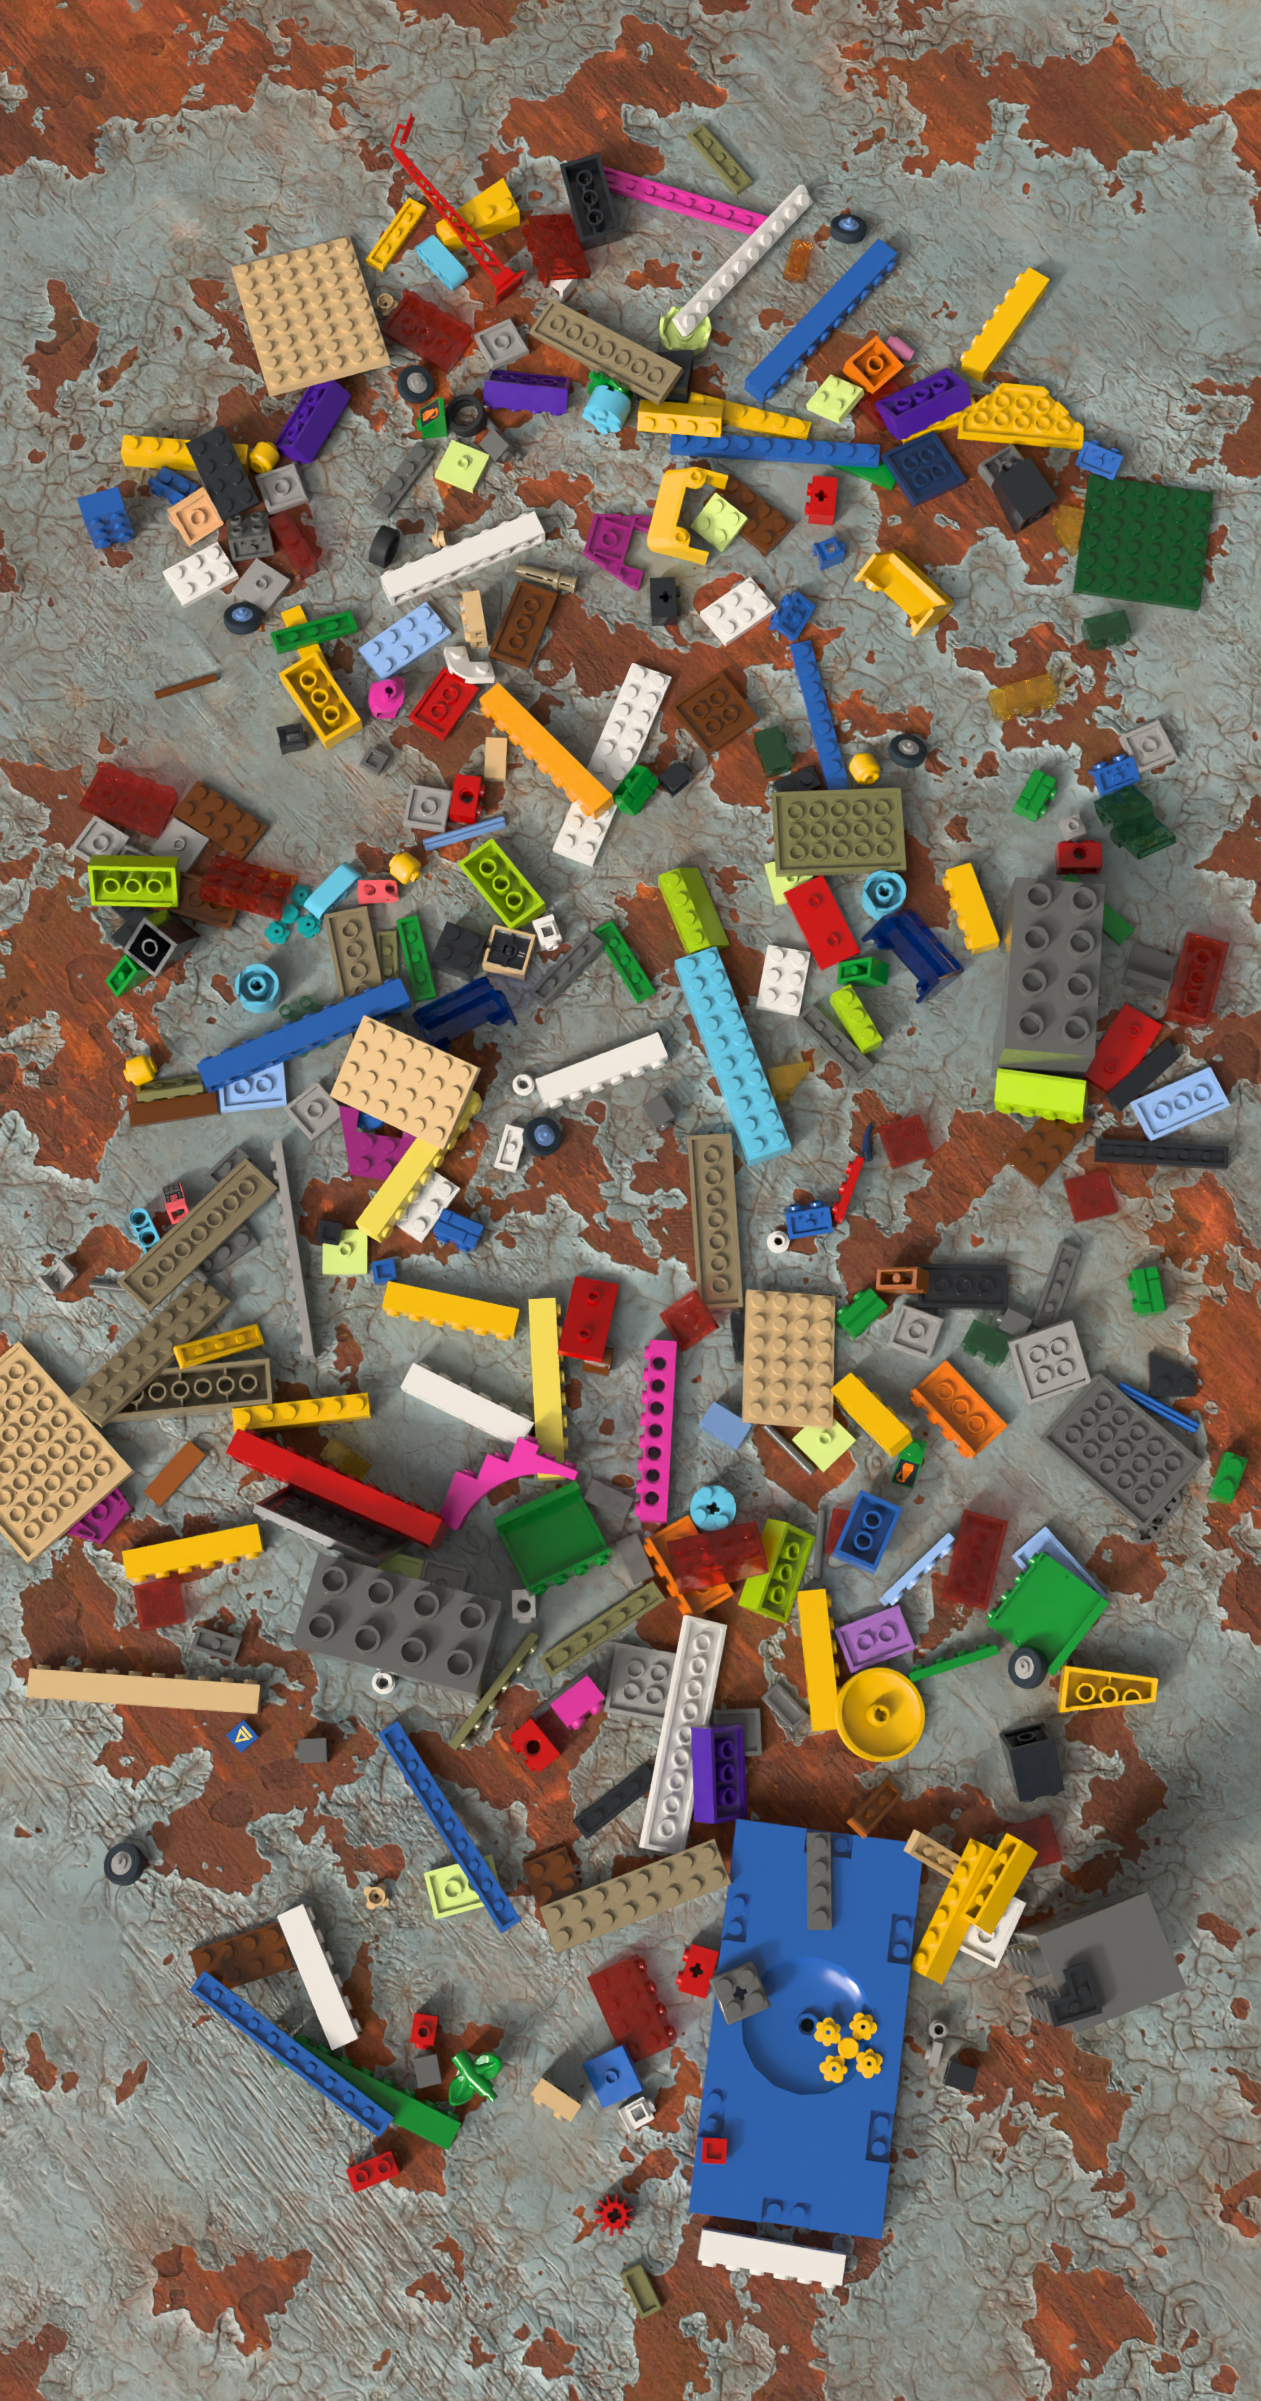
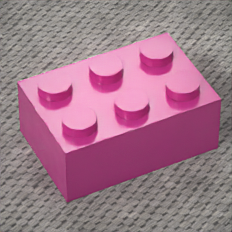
(578, 1703)

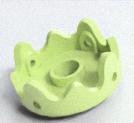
(673, 341)

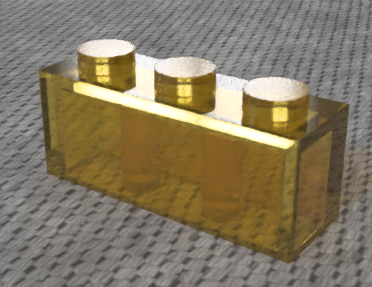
(1022, 698)

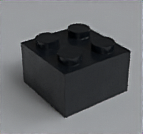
(459, 952)

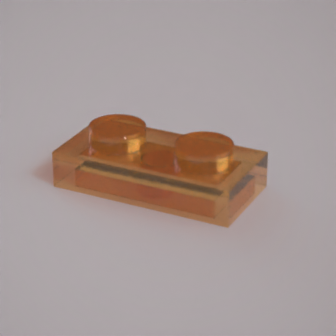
(797, 261)

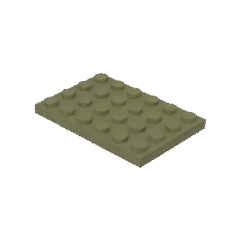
(838, 832)

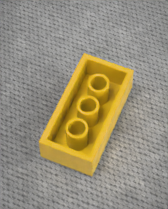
(321, 700)

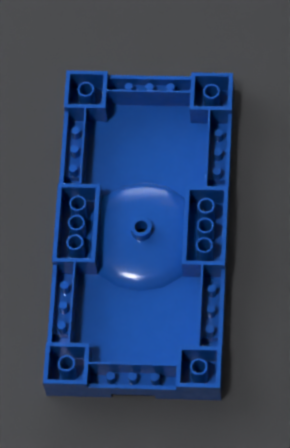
(795, 2142)

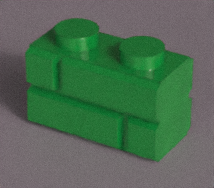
(635, 790)
(1035, 795)
(1147, 1292)
(861, 1313)
(1227, 1478)

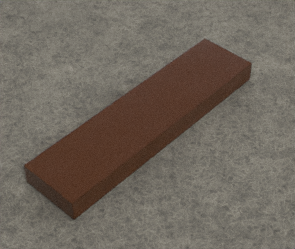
(173, 1109)

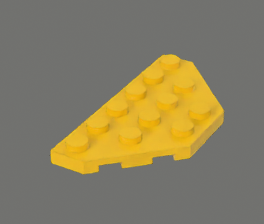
(1021, 417)

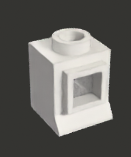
(547, 933)
(637, 2113)

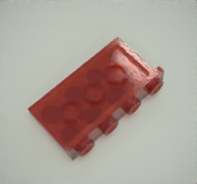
(555, 248)
(428, 331)
(130, 800)
(247, 887)
(633, 2008)

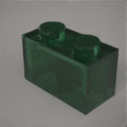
(1106, 630)
(772, 751)
(985, 1343)

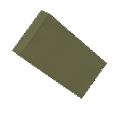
(641, 2290)

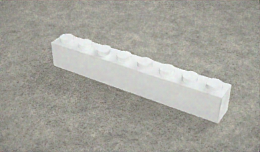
(462, 558)

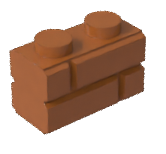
(902, 1280)

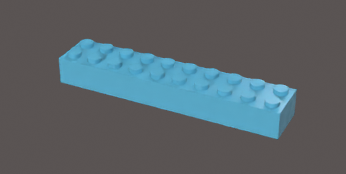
(732, 1056)

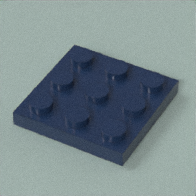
(923, 469)

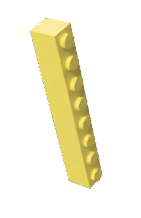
(408, 1178)
(547, 1380)

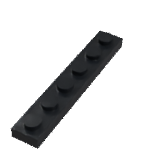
(1161, 1154)

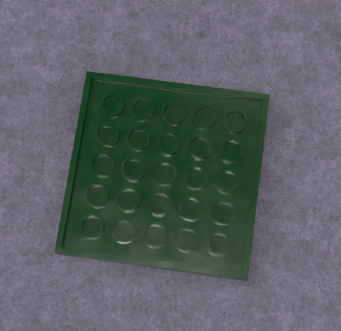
(1143, 543)

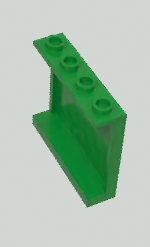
(552, 1539)

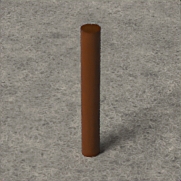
(185, 686)

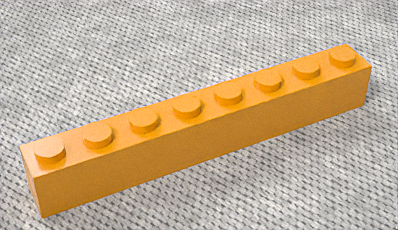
(546, 751)

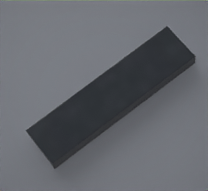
(1142, 1075)
(614, 1802)

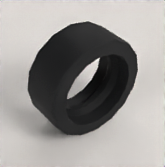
(473, 428)
(384, 546)

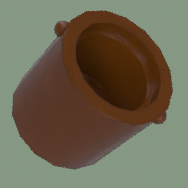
(600, 1368)

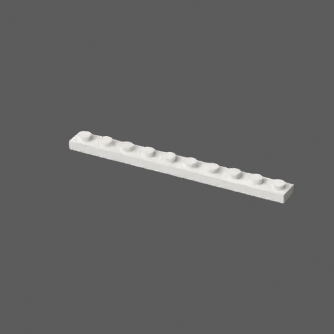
(742, 260)

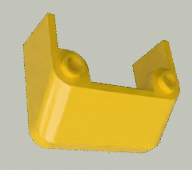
(663, 534)
(908, 587)

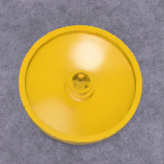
(879, 1714)

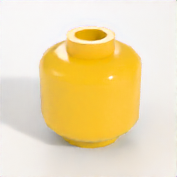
(263, 457)
(864, 768)
(405, 868)
(140, 1069)

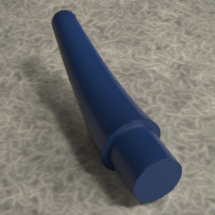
(866, 1144)

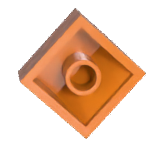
(872, 366)

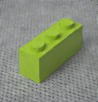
(855, 1020)

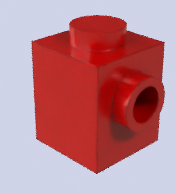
(424, 2030)

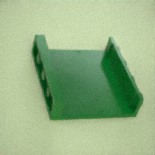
(1047, 1610)

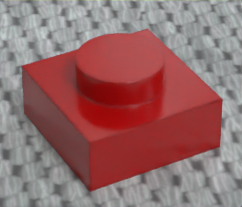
(714, 2150)

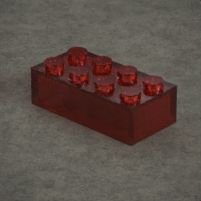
(1195, 981)
(717, 1557)
(974, 1560)

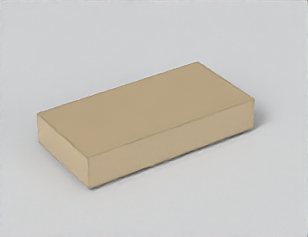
(495, 759)

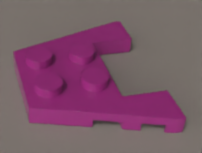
(609, 542)
(369, 1153)
(103, 1519)

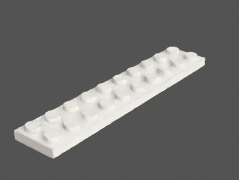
(613, 759)
(687, 1706)

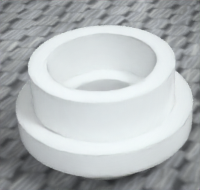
(523, 1078)
(778, 1248)
(376, 1682)

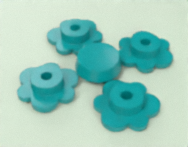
(290, 916)

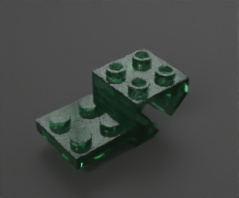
(1133, 822)

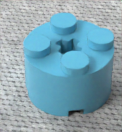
(607, 409)
(885, 884)
(249, 980)
(706, 1498)

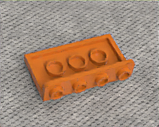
(957, 1410)
(692, 1602)

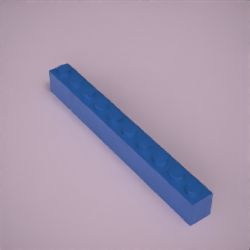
(821, 321)
(302, 1035)

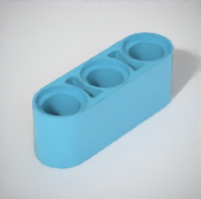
(442, 262)
(333, 891)
(144, 1229)

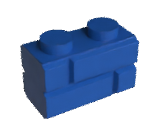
(458, 1230)

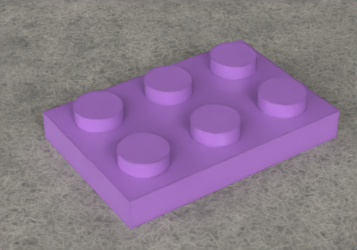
(874, 1639)

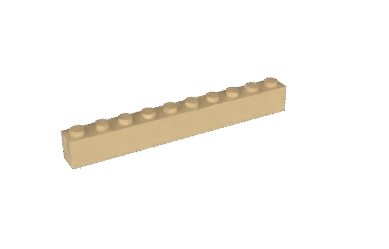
(144, 1691)

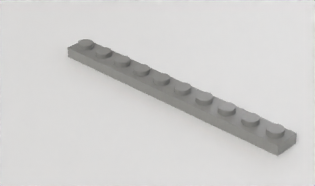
(293, 1260)

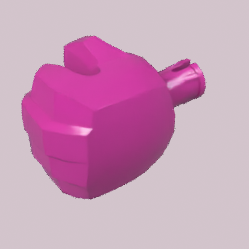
(386, 697)

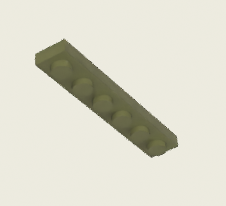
(602, 1629)
(489, 1700)

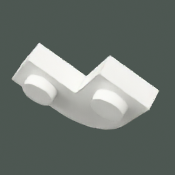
(473, 672)

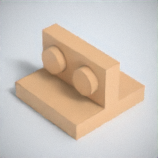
(195, 516)

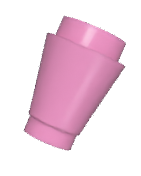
(899, 348)

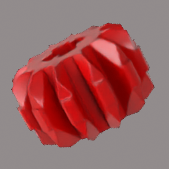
(609, 2208)

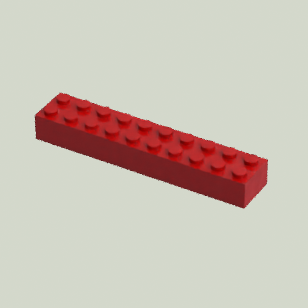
(340, 1491)

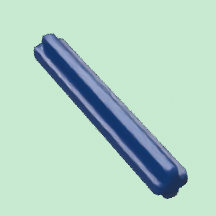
(1159, 1407)

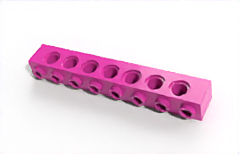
(665, 1351)

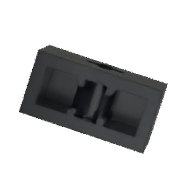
(660, 590)

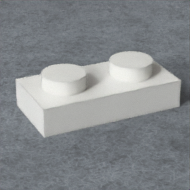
(510, 1149)

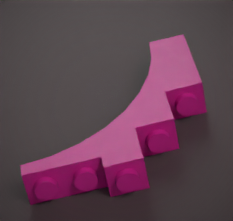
(525, 1459)

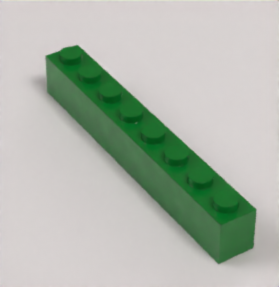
(408, 2111)

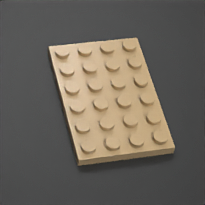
(405, 1082)
(788, 1359)

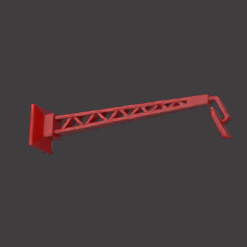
(506, 281)

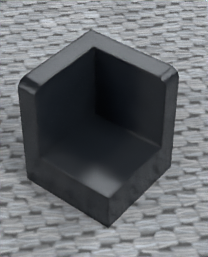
(328, 1231)
(960, 2076)

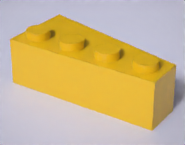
(1096, 1688)

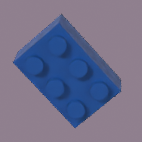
(106, 518)
(867, 1532)

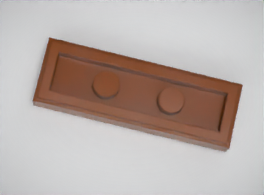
(175, 1473)
(875, 1808)

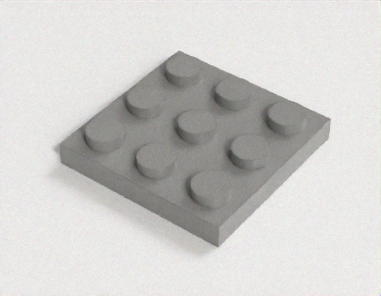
(1049, 1361)
(639, 1682)

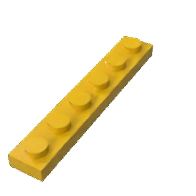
(756, 419)

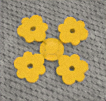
(848, 2047)

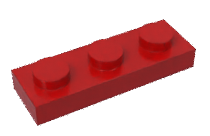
(846, 1189)

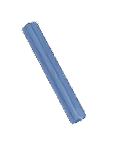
(464, 833)

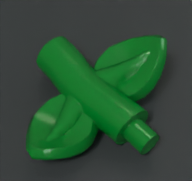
(602, 379)
(474, 2077)

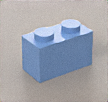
(725, 1425)

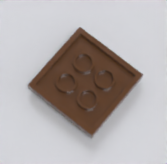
(714, 714)

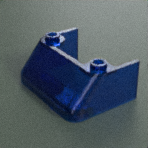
(918, 950)
(463, 1011)

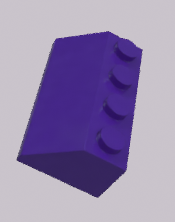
(526, 392)
(924, 403)
(312, 421)
(718, 1772)

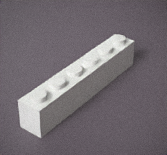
(601, 1070)
(466, 1405)
(319, 1977)
(771, 2256)

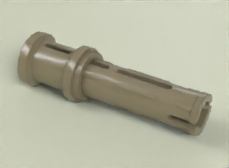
(556, 579)

